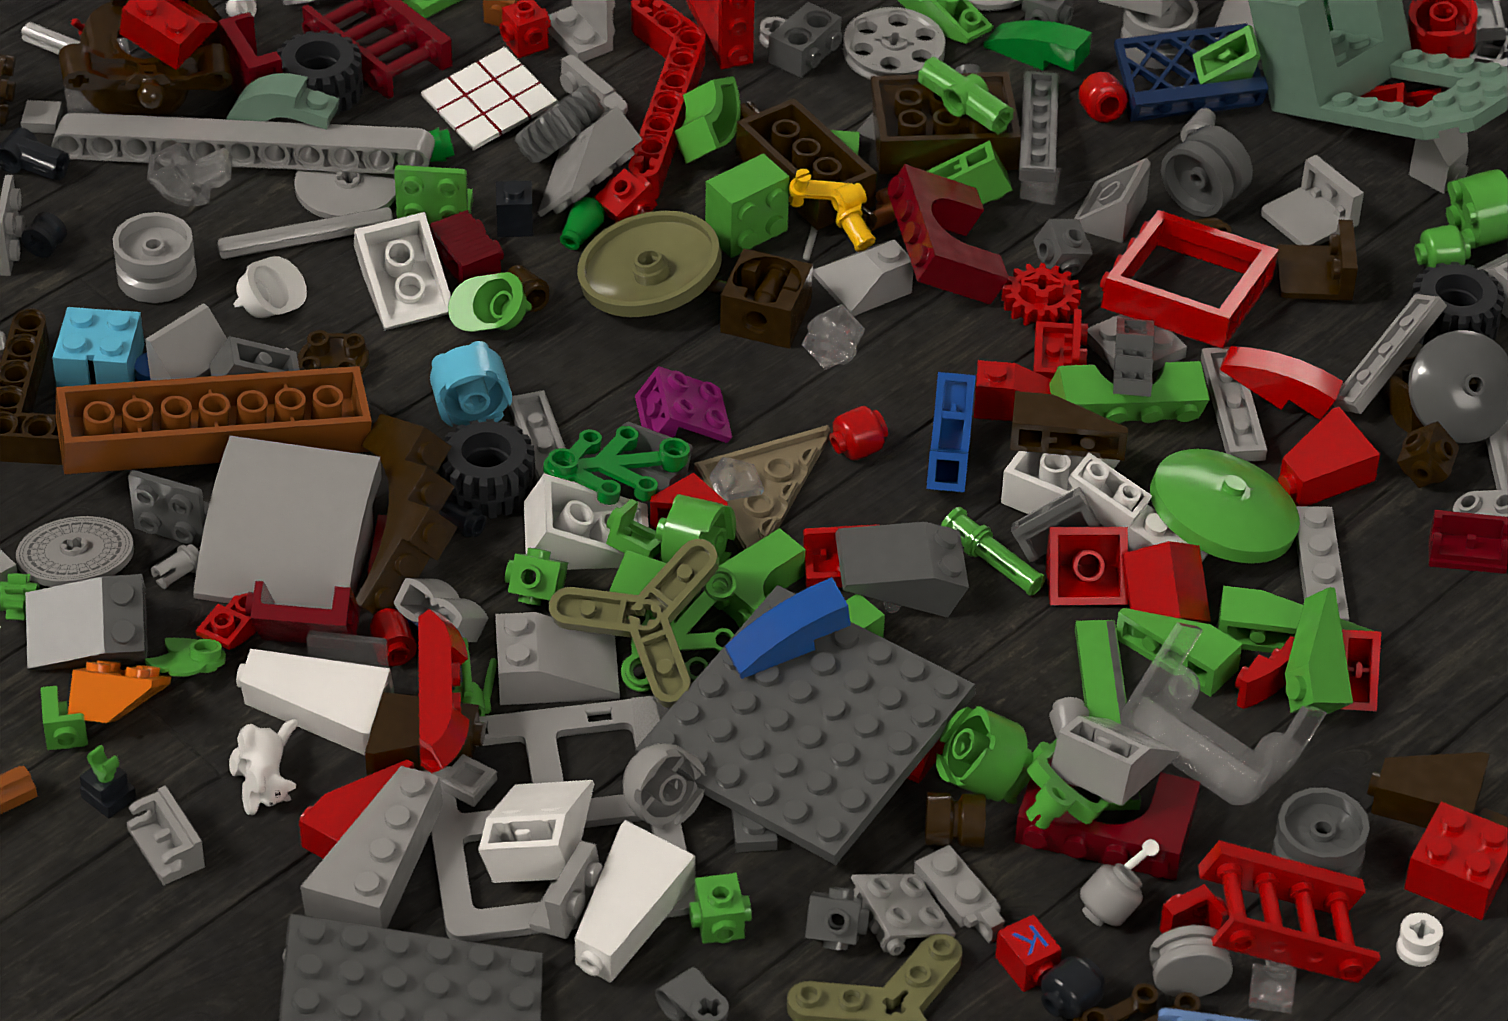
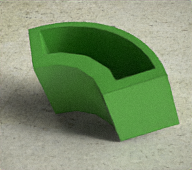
(709, 118)

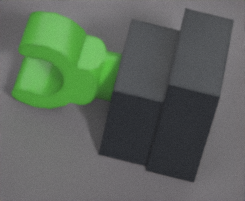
(106, 784)

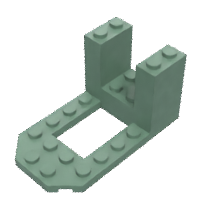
(1327, 71)

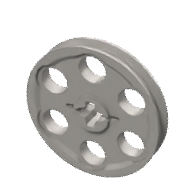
(885, 36)

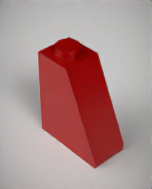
(1328, 461)

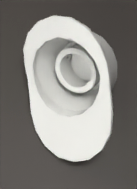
(271, 288)

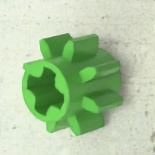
(13, 595)

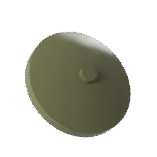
(649, 263)

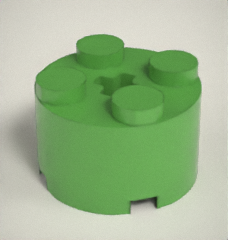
(1480, 207)
(696, 519)
(983, 752)

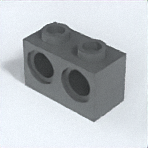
(804, 39)

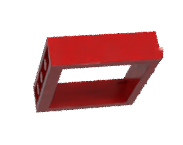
(727, 29)
(1178, 312)

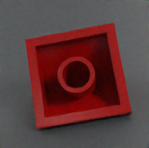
(1086, 565)
(1167, 581)

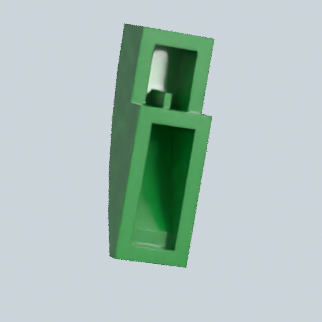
(1041, 43)

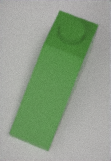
(978, 169)
(1212, 657)
(1317, 661)

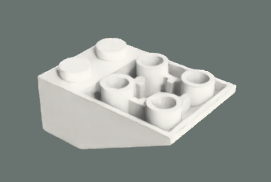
(535, 830)

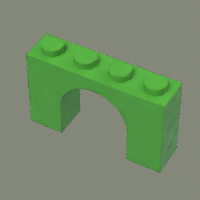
(779, 562)

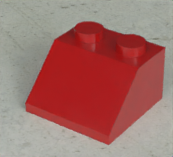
(165, 28)

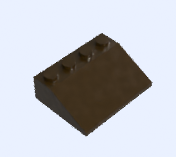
(920, 131)

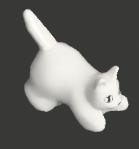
(259, 762)

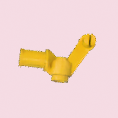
(845, 198)

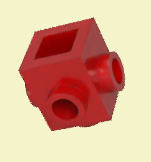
(525, 27)
(626, 196)

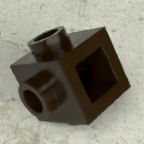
(1428, 455)

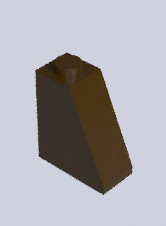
(397, 733)
(1415, 785)

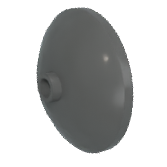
(1442, 390)

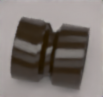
(955, 819)

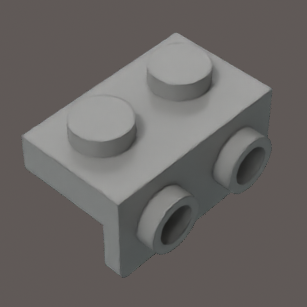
(569, 893)

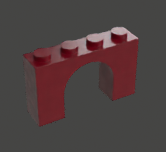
(926, 207)
(1165, 821)

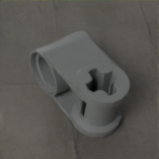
(692, 999)

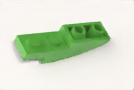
(956, 18)

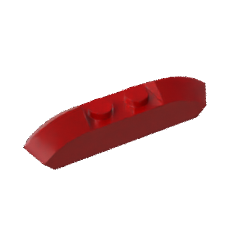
(440, 717)

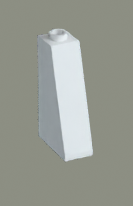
(321, 694)
(631, 899)

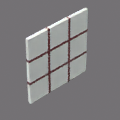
(489, 98)

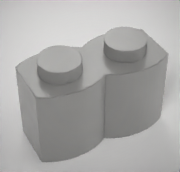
(423, 594)

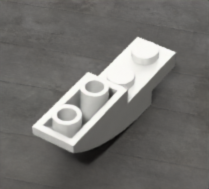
(1121, 504)

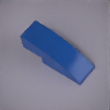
(789, 629)

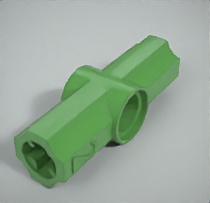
(965, 95)

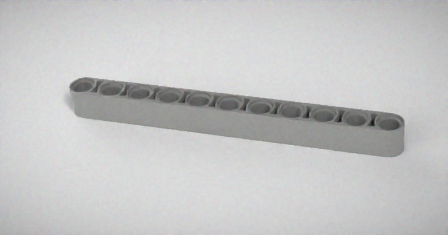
(249, 142)

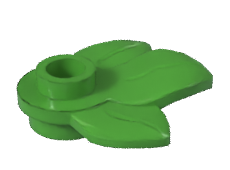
(189, 657)

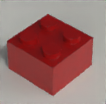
(1459, 861)

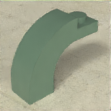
(284, 97)

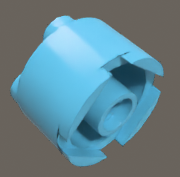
(470, 384)

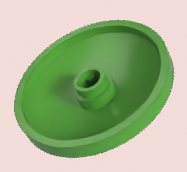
(1224, 506)

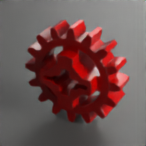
(1041, 294)

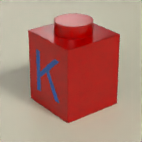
(1027, 952)

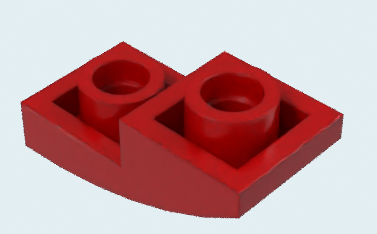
(228, 624)
(1263, 676)

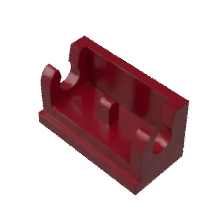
(1469, 542)

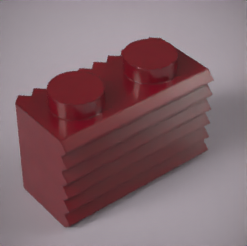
(466, 247)

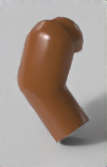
(884, 209)

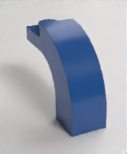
(951, 432)

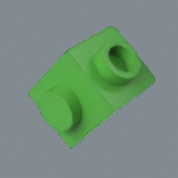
(629, 534)

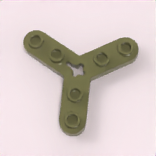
(665, 597)
(916, 982)

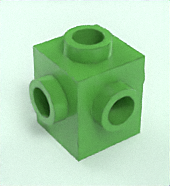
(549, 576)
(719, 908)

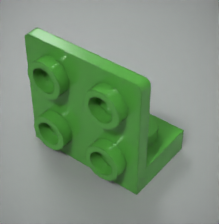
(432, 191)

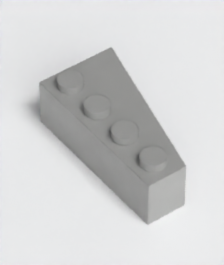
(377, 854)

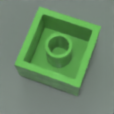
(748, 204)

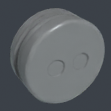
(1188, 961)

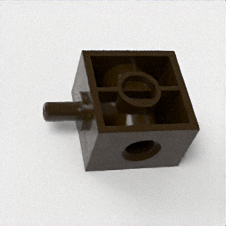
(764, 298)

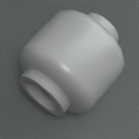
(1111, 895)

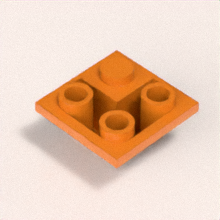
(109, 693)

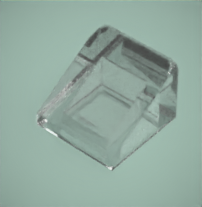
(735, 479)

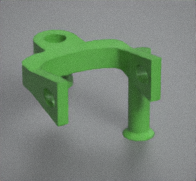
(1055, 794)

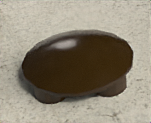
(333, 351)

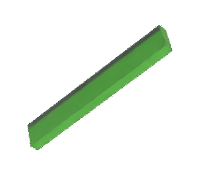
(1102, 679)

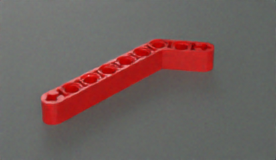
(684, 51)

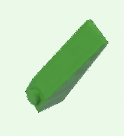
(1261, 618)

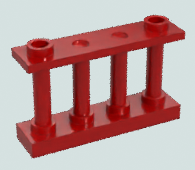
(1296, 883)

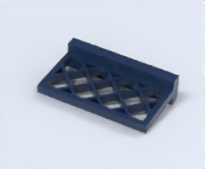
(1189, 98)

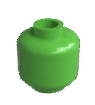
(1442, 245)

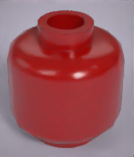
(1103, 97)
(858, 433)

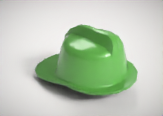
(488, 303)

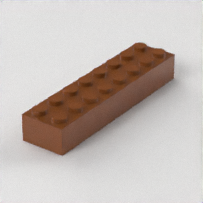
(194, 417)

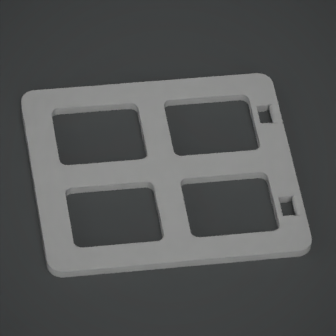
(454, 829)

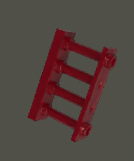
(399, 18)

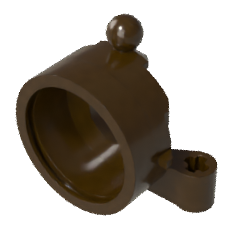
(134, 85)

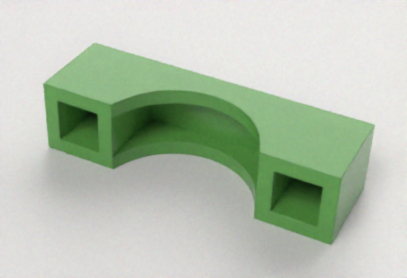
(1176, 394)

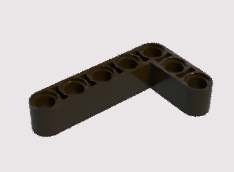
(24, 434)

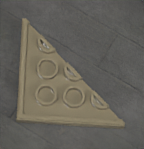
(782, 471)

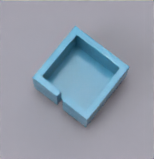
(103, 336)

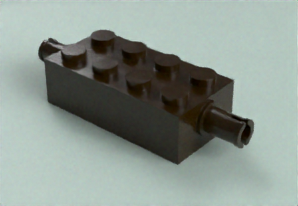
(800, 141)

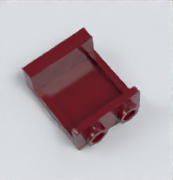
(239, 38)
(295, 622)

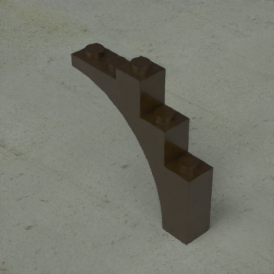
(416, 496)

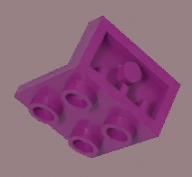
(677, 401)

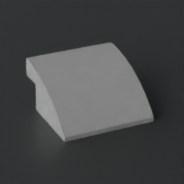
(287, 520)

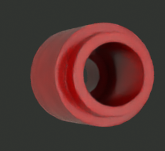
(396, 630)

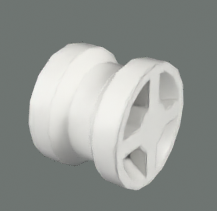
(1419, 939)

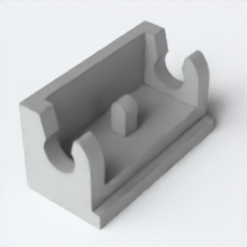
(166, 836)

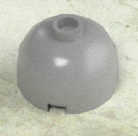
(656, 789)

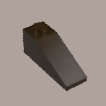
(1060, 427)

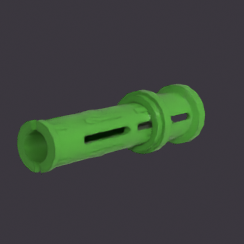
(980, 542)

